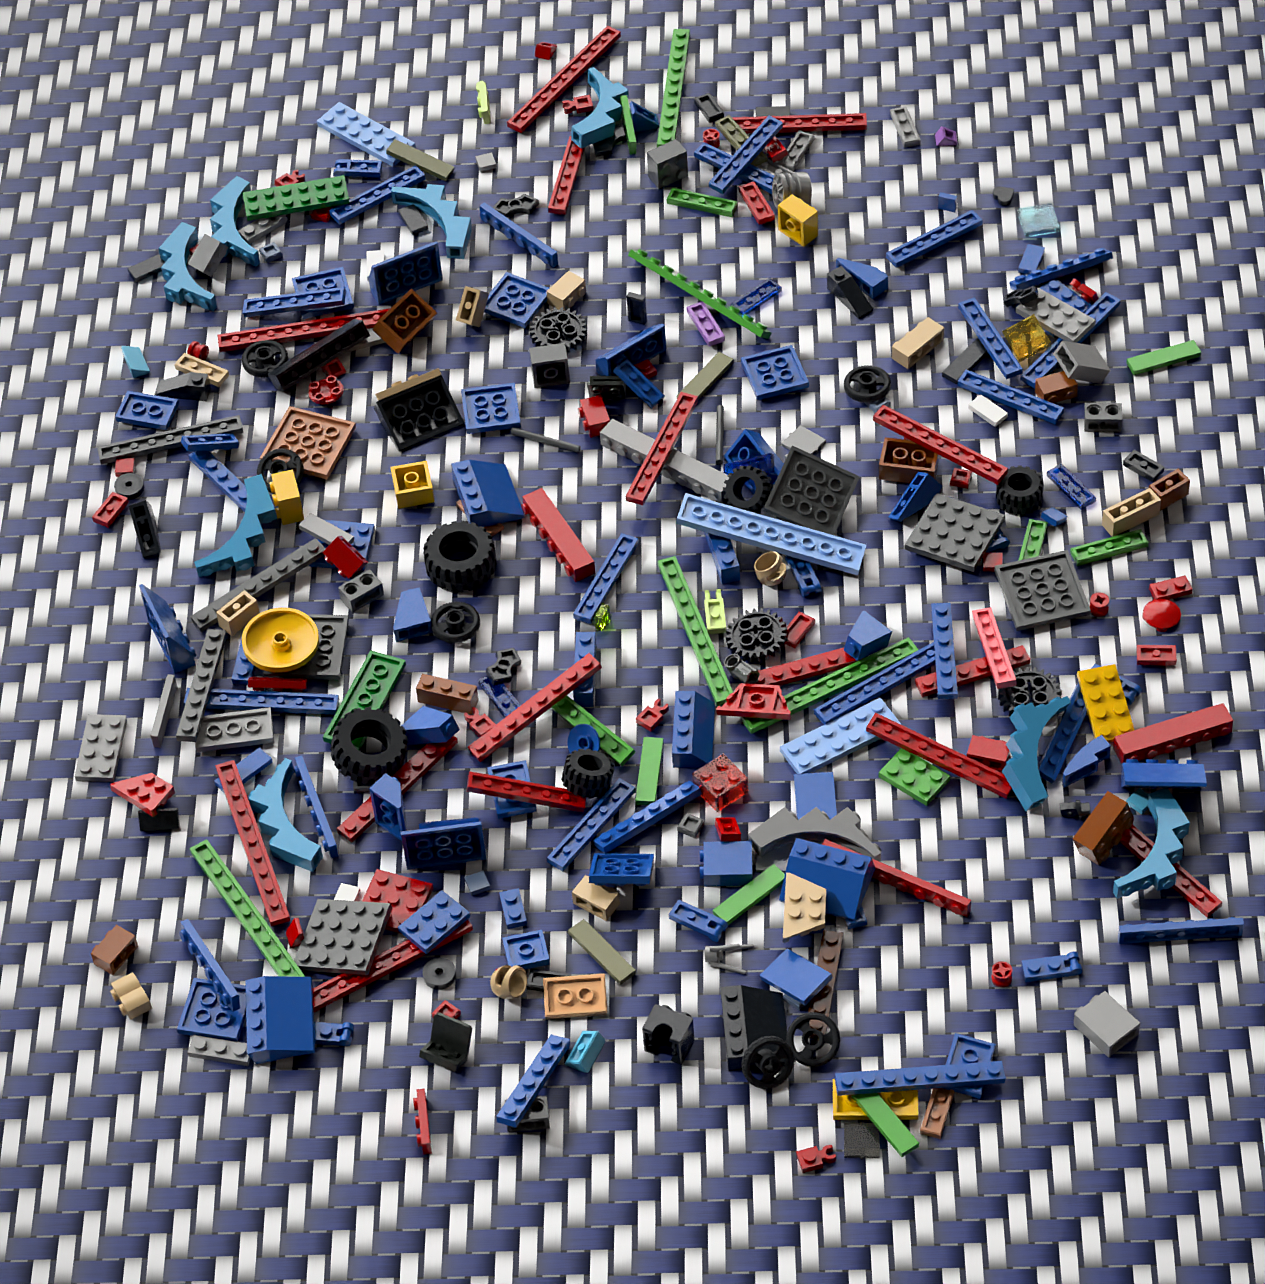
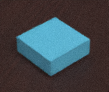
(1139, 801)

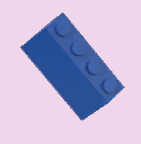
(636, 349)
(750, 445)
(692, 730)

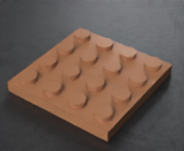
(313, 438)

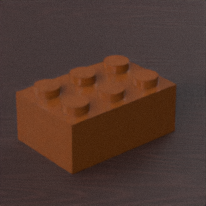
(404, 321)
(904, 459)
(1103, 828)

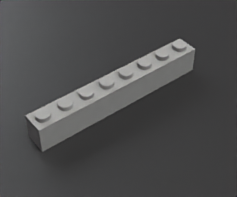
(678, 466)

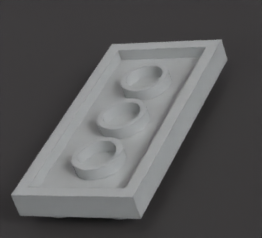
(1057, 317)
(235, 730)
(100, 748)

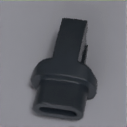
(1075, 809)

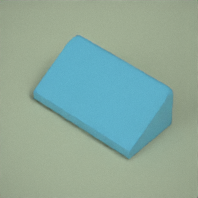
(135, 361)
(585, 1051)

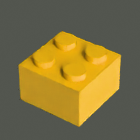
(798, 220)
(412, 484)
(286, 497)

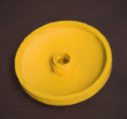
(280, 639)

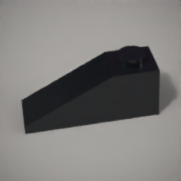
(848, 292)
(185, 386)
(145, 528)

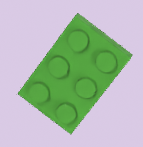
(914, 776)

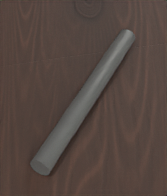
(719, 434)
(546, 440)

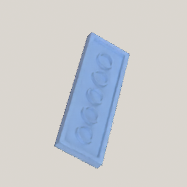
(361, 132)
(834, 739)

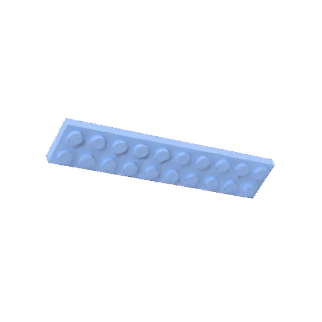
(771, 534)

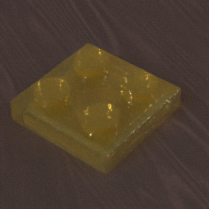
(1026, 338)

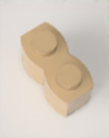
(131, 996)

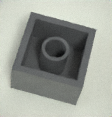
(667, 164)
(549, 365)

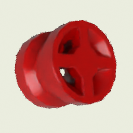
(711, 137)
(198, 351)
(1099, 609)
(1004, 969)

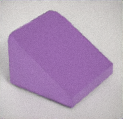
(945, 137)

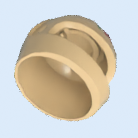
(770, 569)
(508, 981)

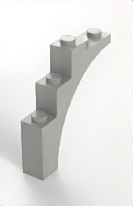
(814, 826)

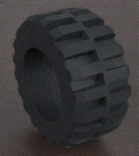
(459, 538)
(368, 724)

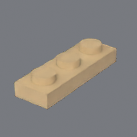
(189, 363)

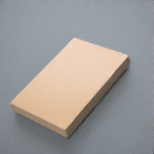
(575, 996)

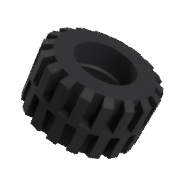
(737, 480)
(1020, 501)
(587, 773)

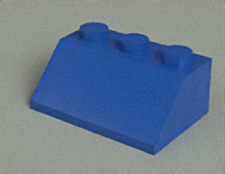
(389, 805)

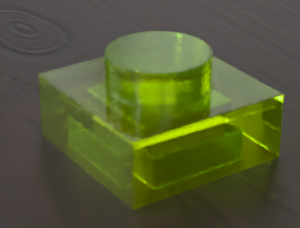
(602, 617)

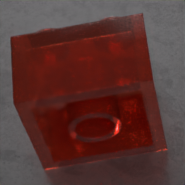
(720, 782)

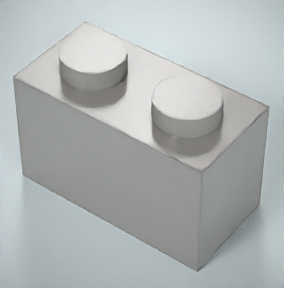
(208, 255)

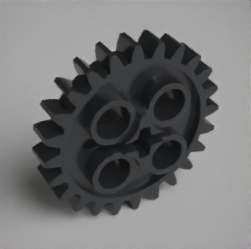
(568, 324)
(756, 635)
(1042, 690)

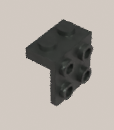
(607, 386)
(448, 1043)

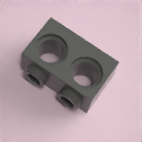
(1103, 417)
(361, 591)
(534, 1120)

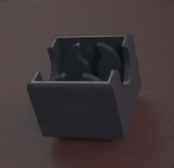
(669, 1029)

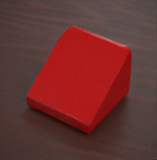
(545, 50)
(334, 368)
(294, 933)

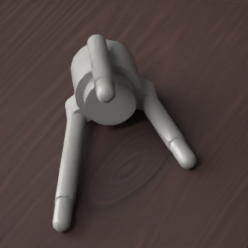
(715, 953)

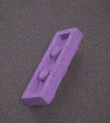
(705, 323)

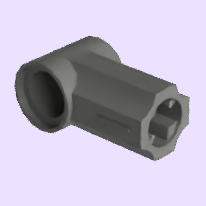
(741, 670)

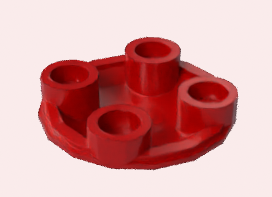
(325, 390)
(1161, 614)

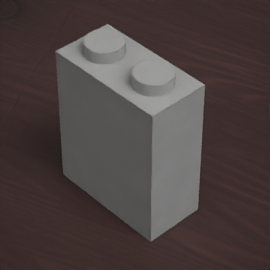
(1081, 362)
(1106, 1023)

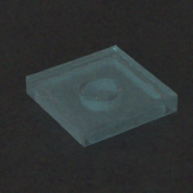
(1038, 220)

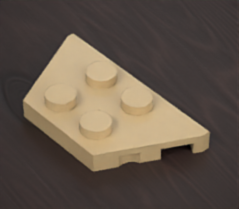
(412, 381)
(803, 907)

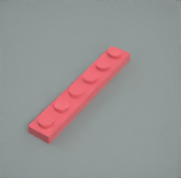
(994, 648)

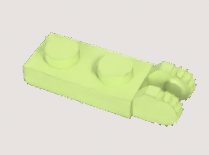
(483, 101)
(715, 613)

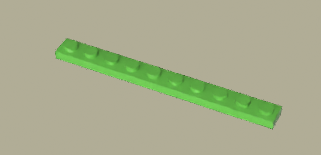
(673, 86)
(705, 296)
(695, 630)
(838, 681)
(245, 910)

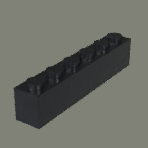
(319, 354)

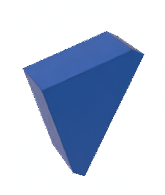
(642, 118)

